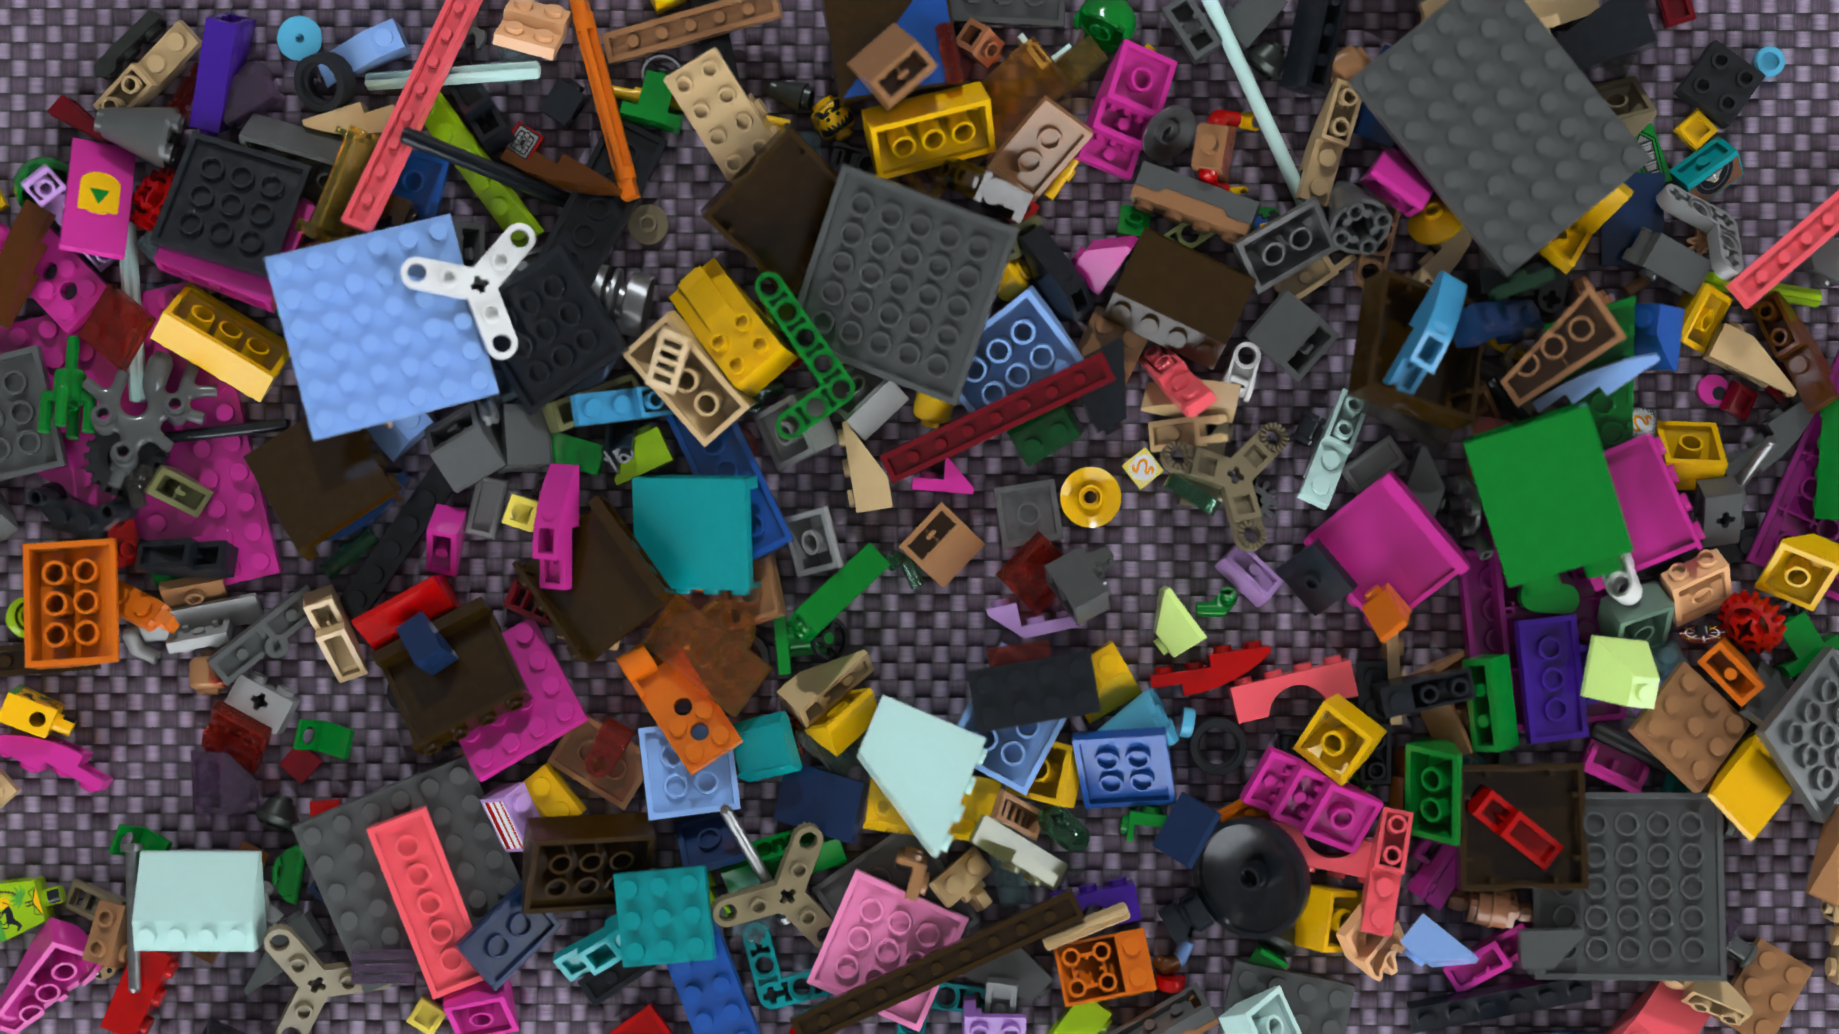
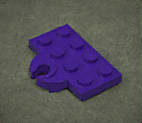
(1551, 678)

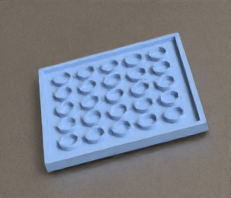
(369, 343)

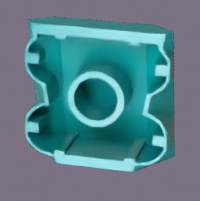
(766, 747)

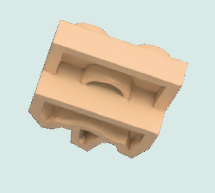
(1370, 951)

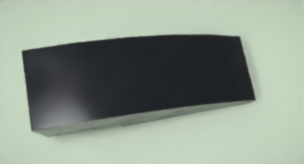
(482, 114)
(187, 558)

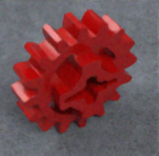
(150, 198)
(1766, 626)

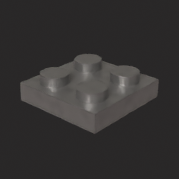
(1028, 509)

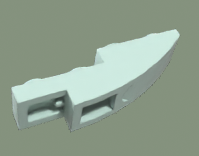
(1332, 451)

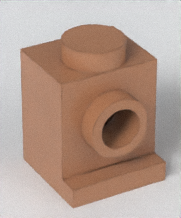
(987, 46)

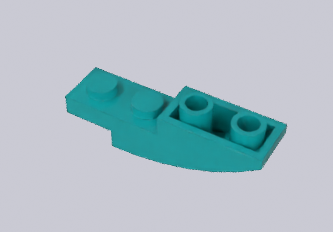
(592, 952)

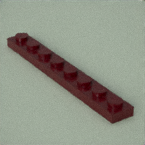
(998, 416)

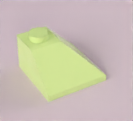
(1174, 625)
(1620, 672)

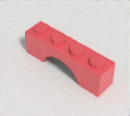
(1254, 698)
(1336, 864)

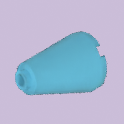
(1144, 712)

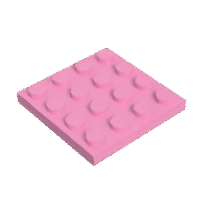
(878, 933)

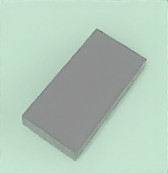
(1372, 464)
(486, 507)

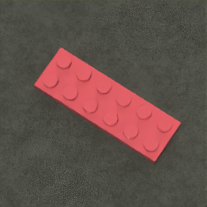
(425, 897)

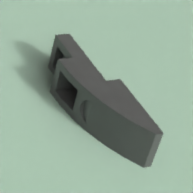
(1783, 425)

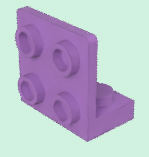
(987, 1023)

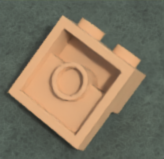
(533, 28)
(1697, 585)

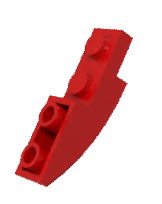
(1223, 667)

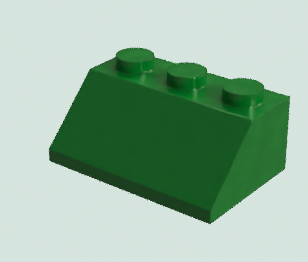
(1434, 789)

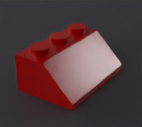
(431, 596)

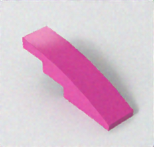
(1495, 954)

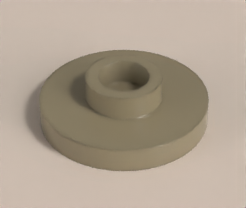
(648, 224)

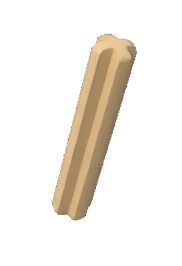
(1089, 925)

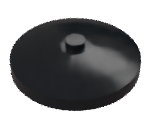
(1252, 877)

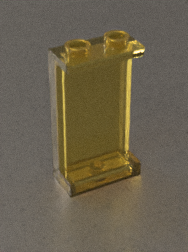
(340, 187)

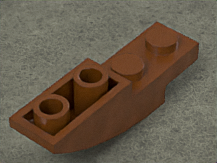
(1798, 351)

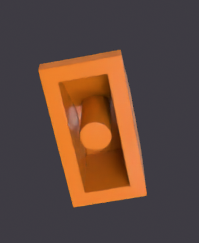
(1386, 611)
(1731, 671)

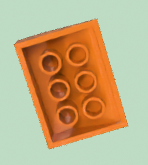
(70, 603)

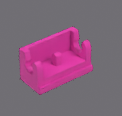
(1613, 766)

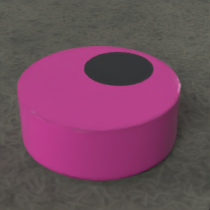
(1711, 389)

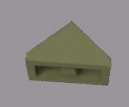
(179, 490)

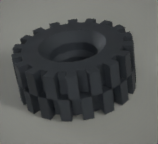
(101, 460)

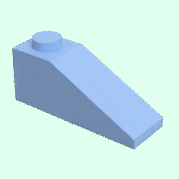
(370, 50)

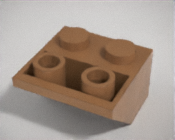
(892, 66)
(942, 545)

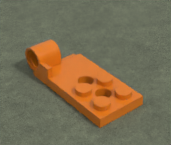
(661, 691)

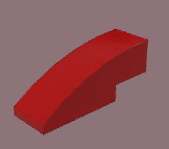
(1513, 827)

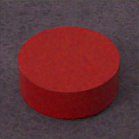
(1170, 983)

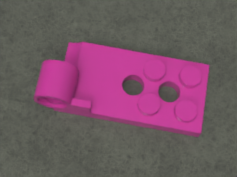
(71, 270)

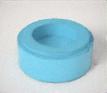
(1769, 61)
(1186, 722)

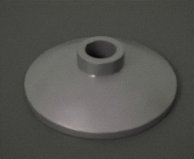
(1169, 133)

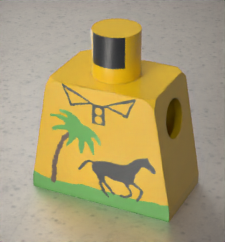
(23, 708)

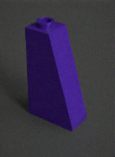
(222, 54)

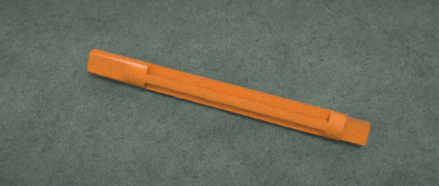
(604, 99)

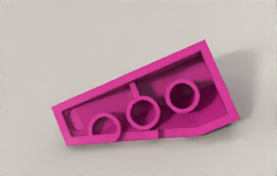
(46, 974)

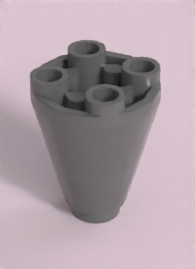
(143, 131)
(1356, 219)

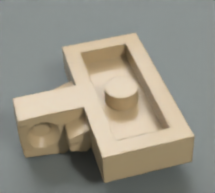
(963, 881)

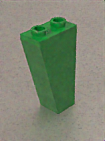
(837, 593)

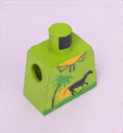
(26, 904)

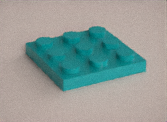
(664, 916)

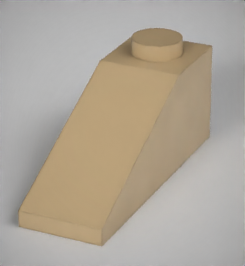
(1745, 357)
(822, 686)

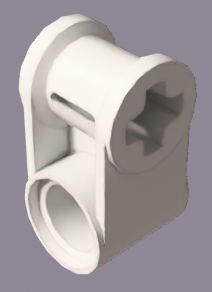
(1240, 373)
(1626, 575)

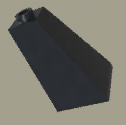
(1609, 34)

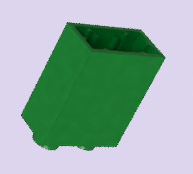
(1549, 498)

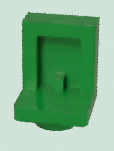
(1146, 816)

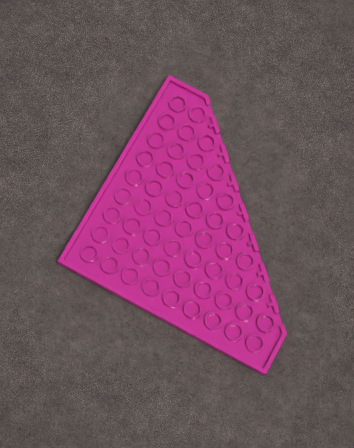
(238, 505)

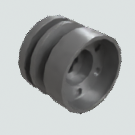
(623, 301)

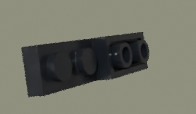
(1378, 765)

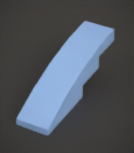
(1607, 376)

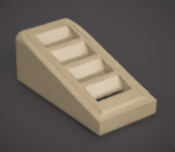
(679, 337)

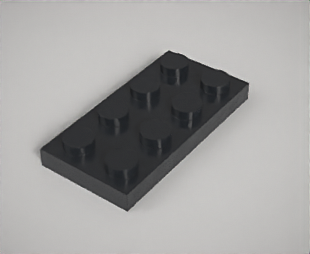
(1033, 691)

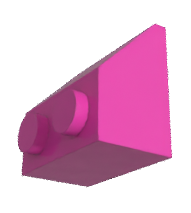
(1397, 182)
(482, 1009)

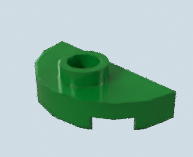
(289, 874)

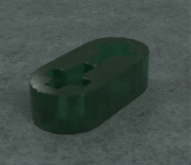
(1192, 494)
(1067, 823)

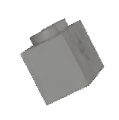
(281, 700)

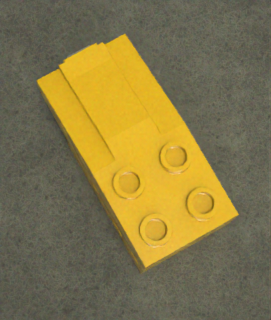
(732, 327)
(882, 816)

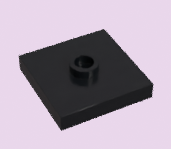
(1316, 577)

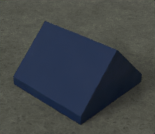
(1187, 829)

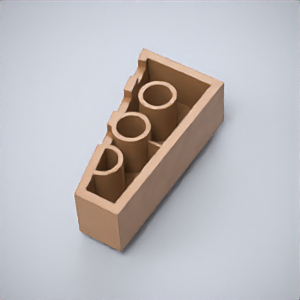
(1570, 343)

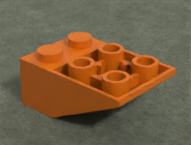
(1105, 968)

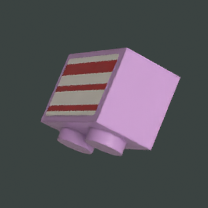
(507, 811)

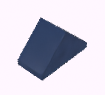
(426, 644)

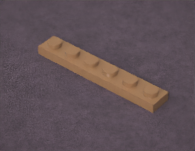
(687, 28)

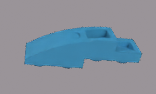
(1431, 333)
(617, 406)

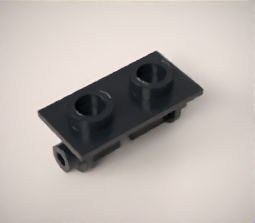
(619, 443)

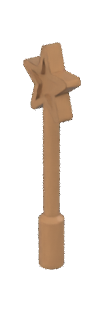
(1698, 244)

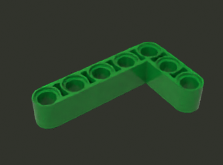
(807, 355)

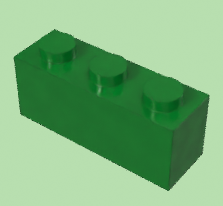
(1493, 711)

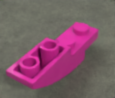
(553, 525)
(67, 758)

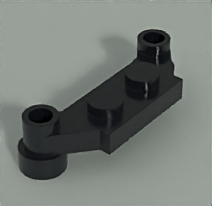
(79, 516)

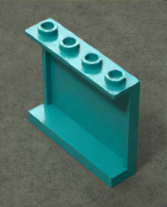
(697, 530)

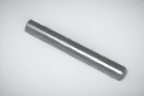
(1756, 461)

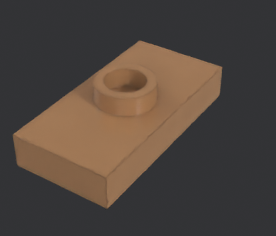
(192, 591)

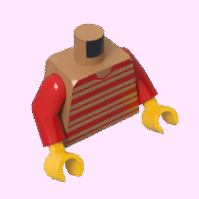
(1215, 147)

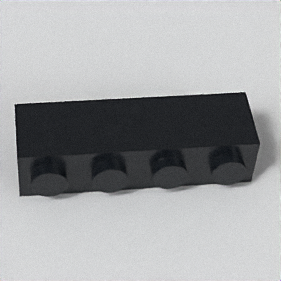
(1313, 46)

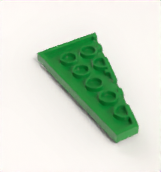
(1613, 412)

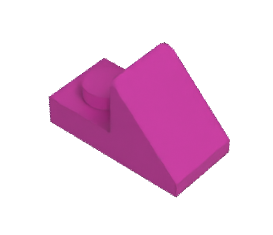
(952, 483)

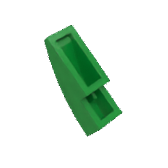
(577, 451)

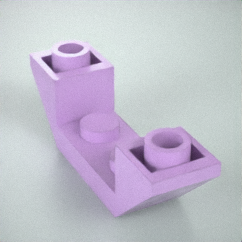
(49, 193)
(1007, 615)

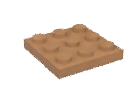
(1689, 727)

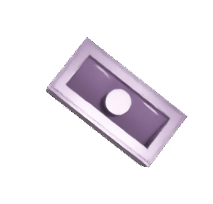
(1249, 575)

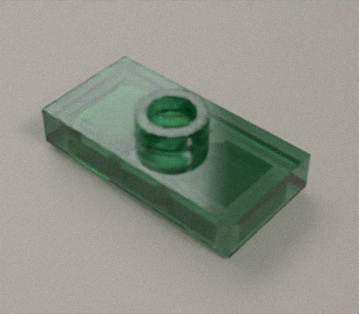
(1520, 282)

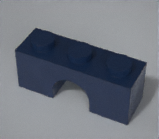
(1504, 320)

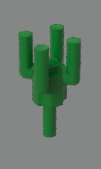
(68, 397)

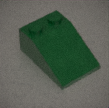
(1046, 433)

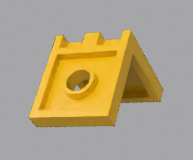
(1568, 246)

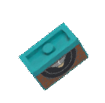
(1708, 169)

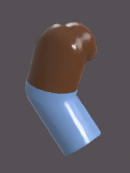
(1175, 961)

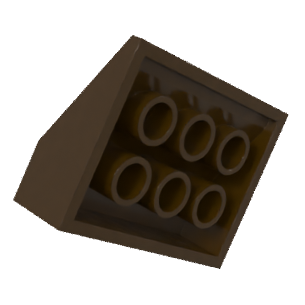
(1179, 298)
(574, 859)

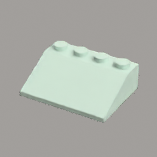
(199, 901)

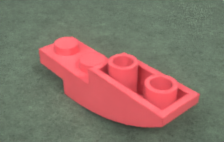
(1176, 380)
(1384, 871)

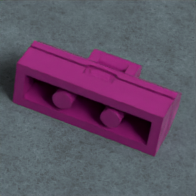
(1435, 875)

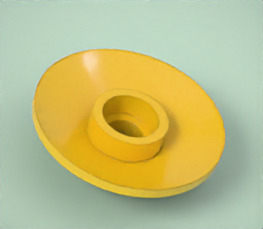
(1434, 223)
(1106, 492)

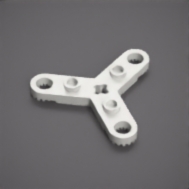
(456, 282)

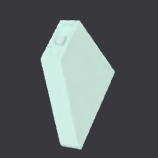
(921, 768)

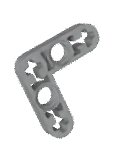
(1718, 224)

